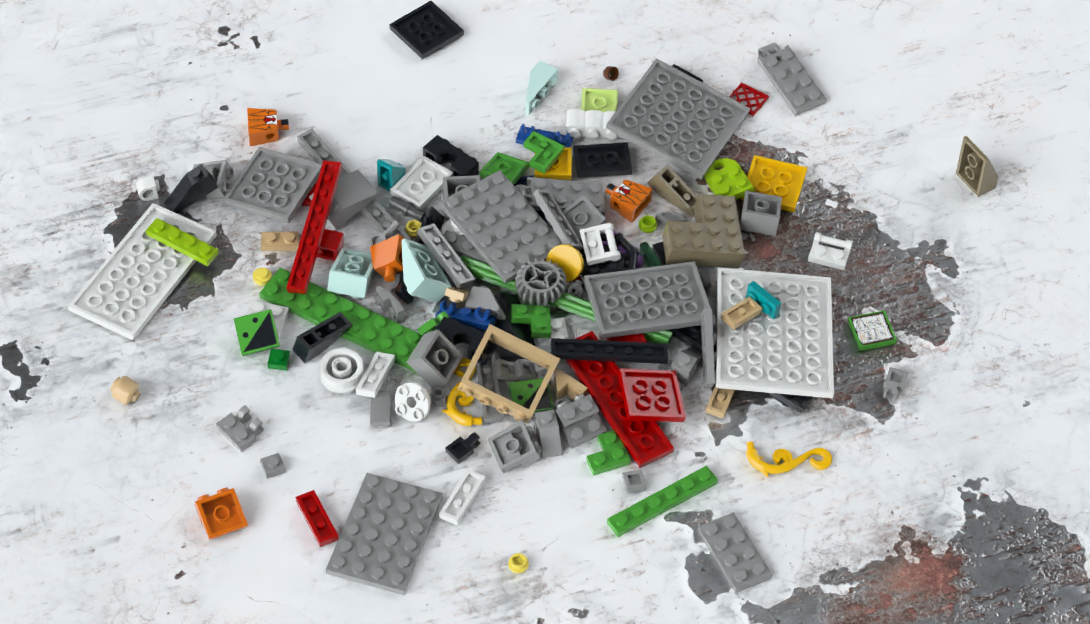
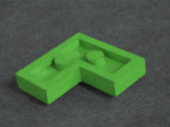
(546, 151)
(536, 316)
(613, 454)

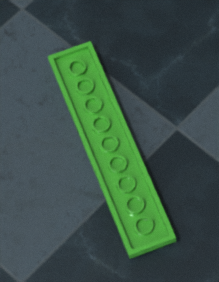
(368, 328)

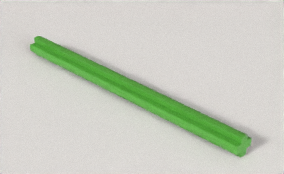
(567, 301)

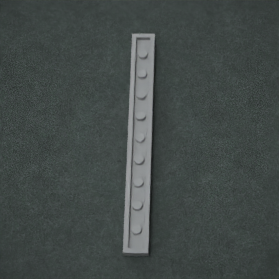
(373, 211)

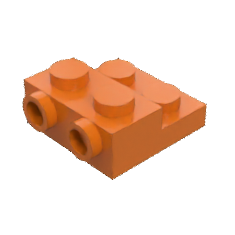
(220, 513)

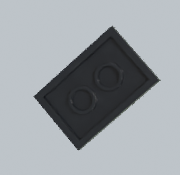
(602, 160)

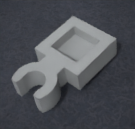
(894, 382)

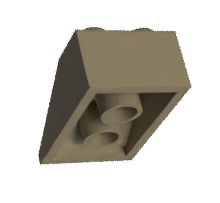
(975, 168)

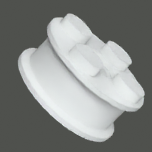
(332, 366)

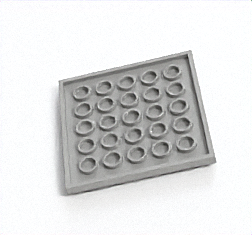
(678, 118)

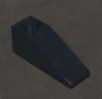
(190, 189)
(320, 337)

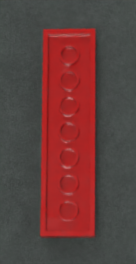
(641, 438)

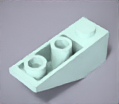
(541, 81)

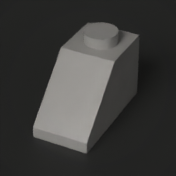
(485, 299)
(686, 365)
(548, 433)

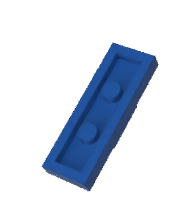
(524, 133)
(468, 317)

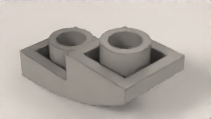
(389, 303)

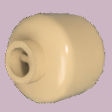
(125, 390)

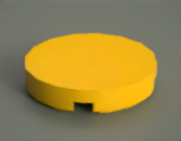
(568, 259)

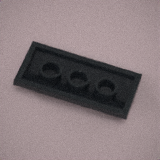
(518, 330)

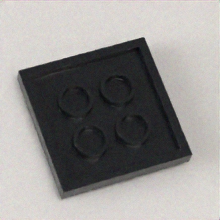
(426, 29)

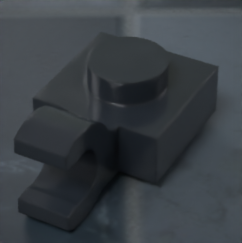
(462, 449)

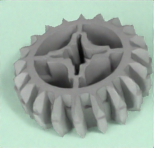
(538, 287)

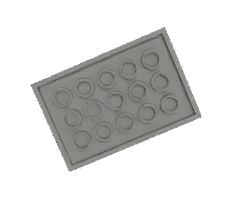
(500, 224)
(646, 299)
(384, 533)

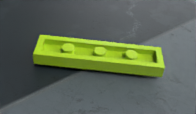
(182, 242)

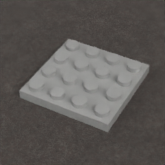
(273, 184)

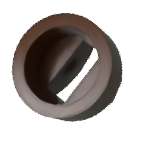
(613, 71)

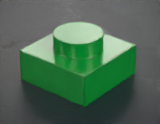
(279, 359)

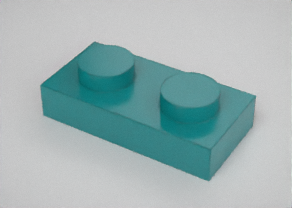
(769, 303)

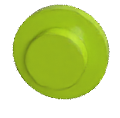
(647, 224)

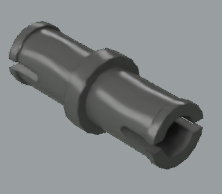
(407, 209)

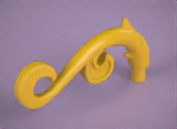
(452, 411)
(789, 464)

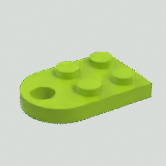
(728, 180)

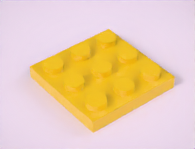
(777, 179)

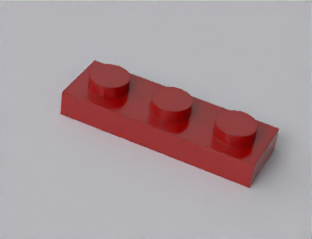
(317, 518)

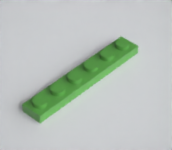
(662, 501)

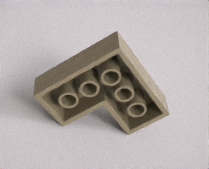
(709, 241)

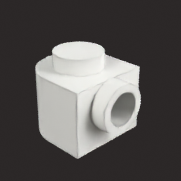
(148, 188)

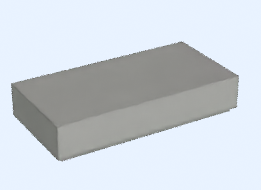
(381, 409)

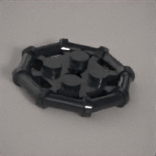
(613, 266)

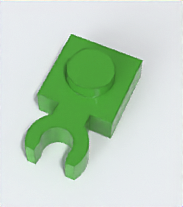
(432, 324)

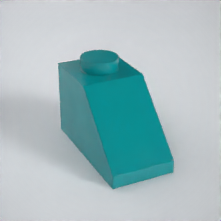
(389, 173)

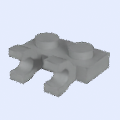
(236, 432)

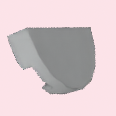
(664, 217)

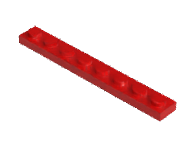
(314, 227)

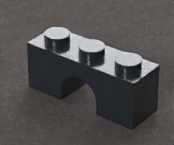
(442, 151)
(460, 333)

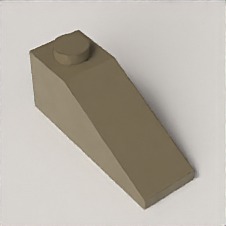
(673, 189)

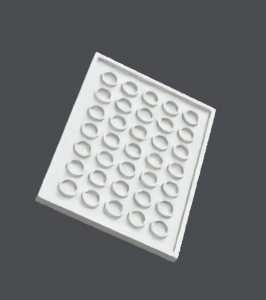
(779, 353)

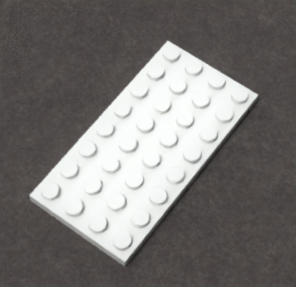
(137, 275)

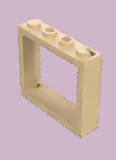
(520, 348)

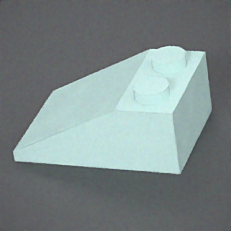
(422, 272)
(351, 273)

